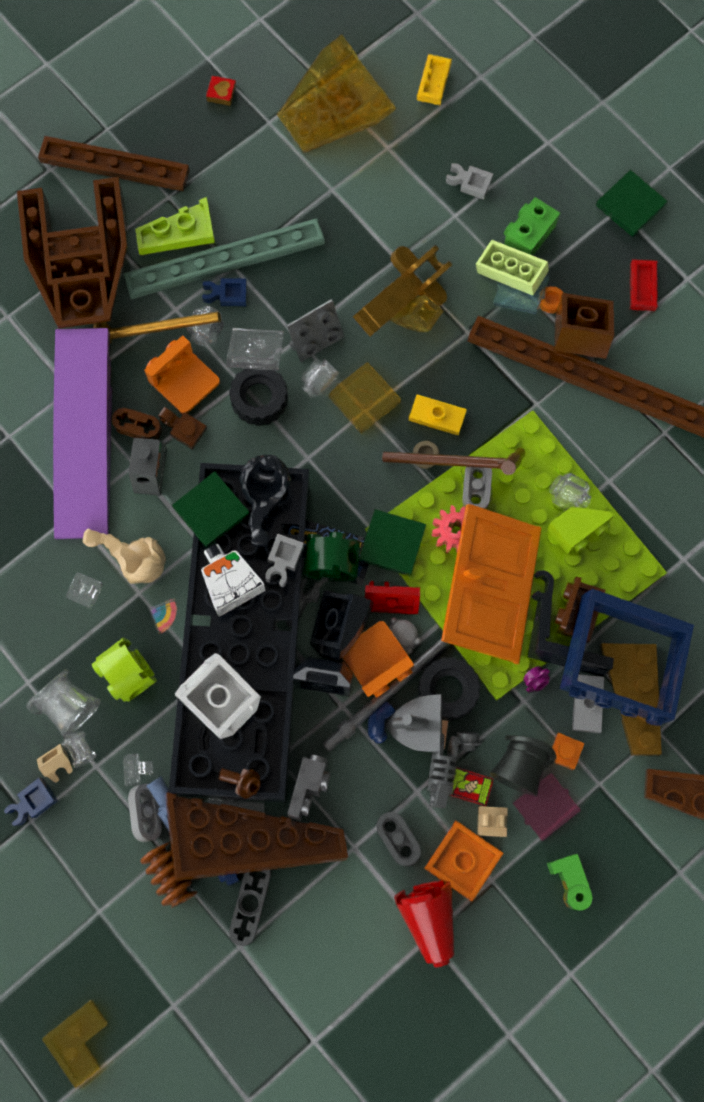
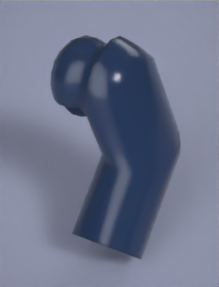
(376, 723)

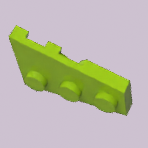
(182, 230)

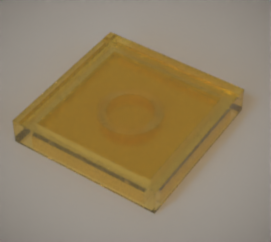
(364, 397)

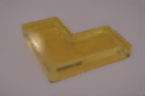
(69, 1039)

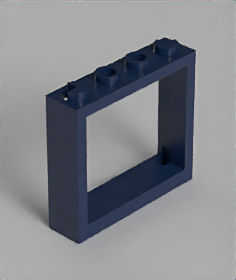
(676, 629)

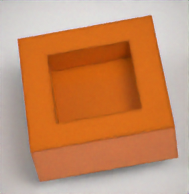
(567, 751)

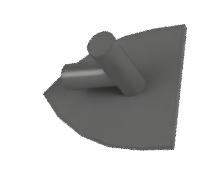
(418, 724)

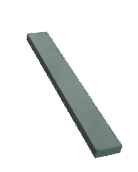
(224, 258)

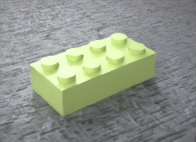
(512, 267)

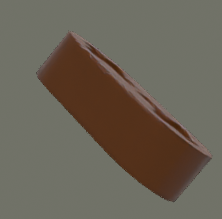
(138, 418)

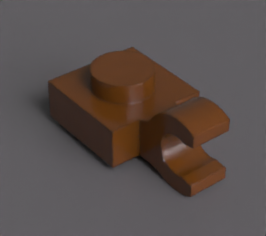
(184, 429)

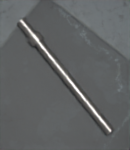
(347, 728)

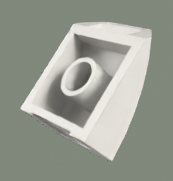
(219, 696)

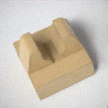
(52, 761)
(492, 821)

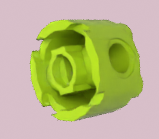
(124, 670)

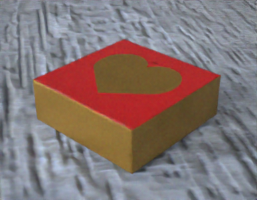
(221, 90)

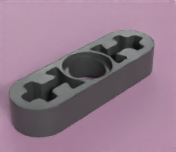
(237, 923)

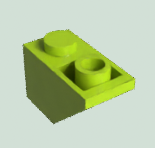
(578, 525)

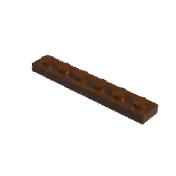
(114, 163)

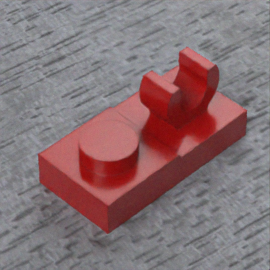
(393, 599)

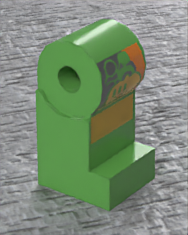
(576, 887)

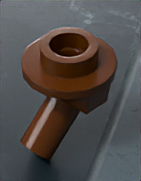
(247, 782)

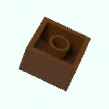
(584, 325)

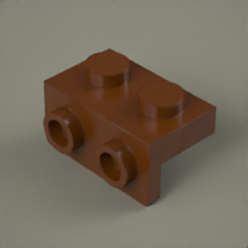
(567, 616)

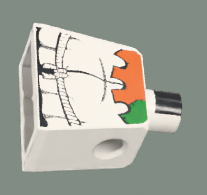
(229, 579)

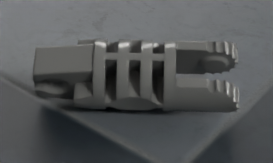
(443, 773)

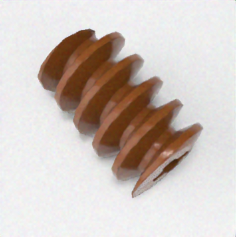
(163, 867)

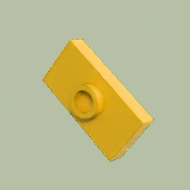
(434, 79)
(437, 414)

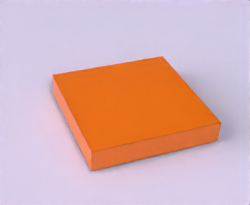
(464, 860)

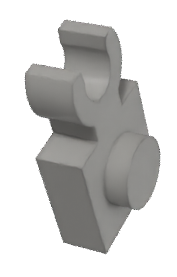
(472, 182)
(284, 556)

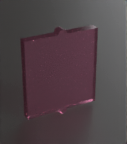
(548, 809)

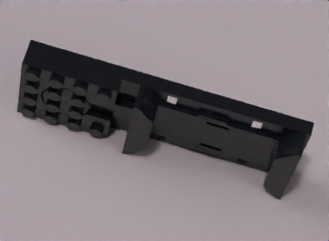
(252, 648)

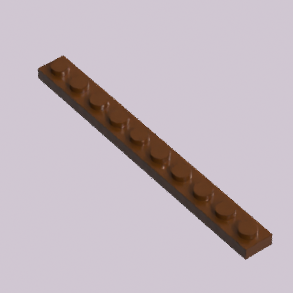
(588, 375)

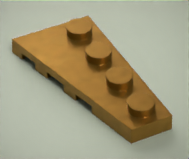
(636, 678)

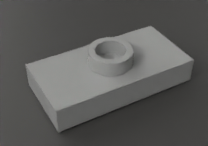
(586, 715)

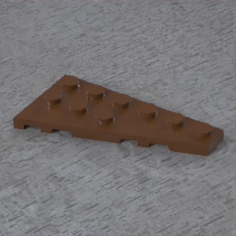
(236, 840)

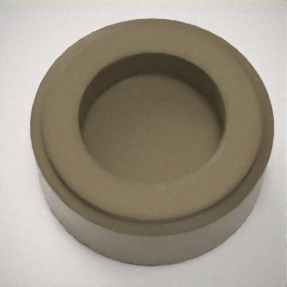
(425, 447)

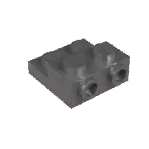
(311, 780)

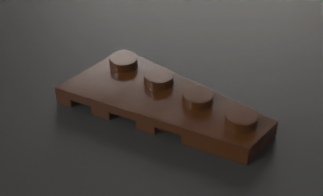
(676, 790)

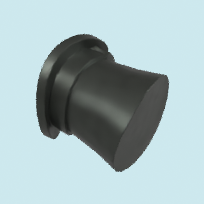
(524, 764)

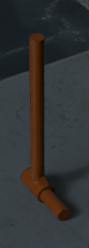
(507, 465)

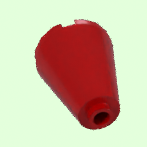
(430, 919)

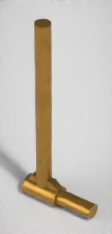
(158, 326)

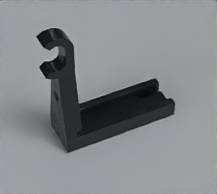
(552, 652)

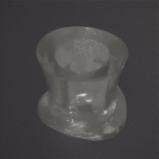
(64, 704)

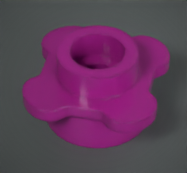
(536, 679)

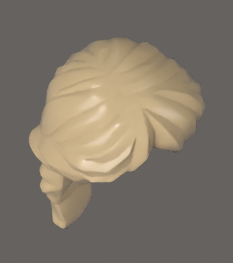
(139, 561)

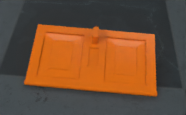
(491, 584)

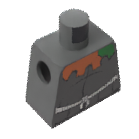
(148, 462)

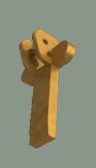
(403, 289)

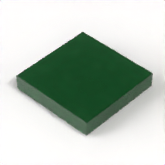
(631, 203)
(210, 509)
(392, 542)

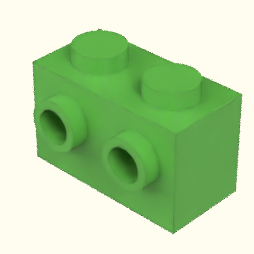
(532, 227)

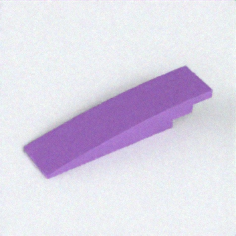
(81, 432)

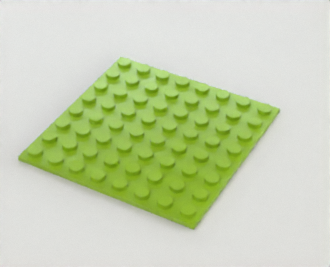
(610, 562)

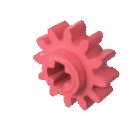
(446, 525)

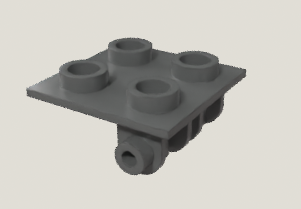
(315, 331)

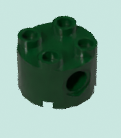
(331, 557)

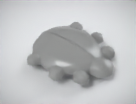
(405, 633)

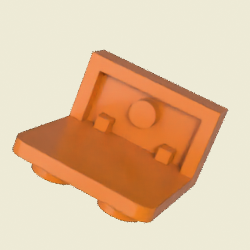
(181, 376)
(378, 659)

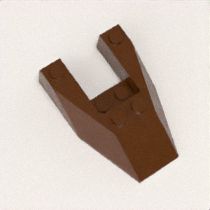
(76, 267)

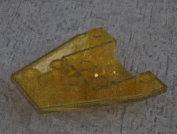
(334, 99)

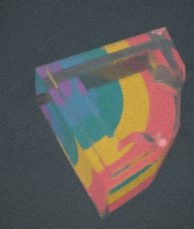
(164, 615)

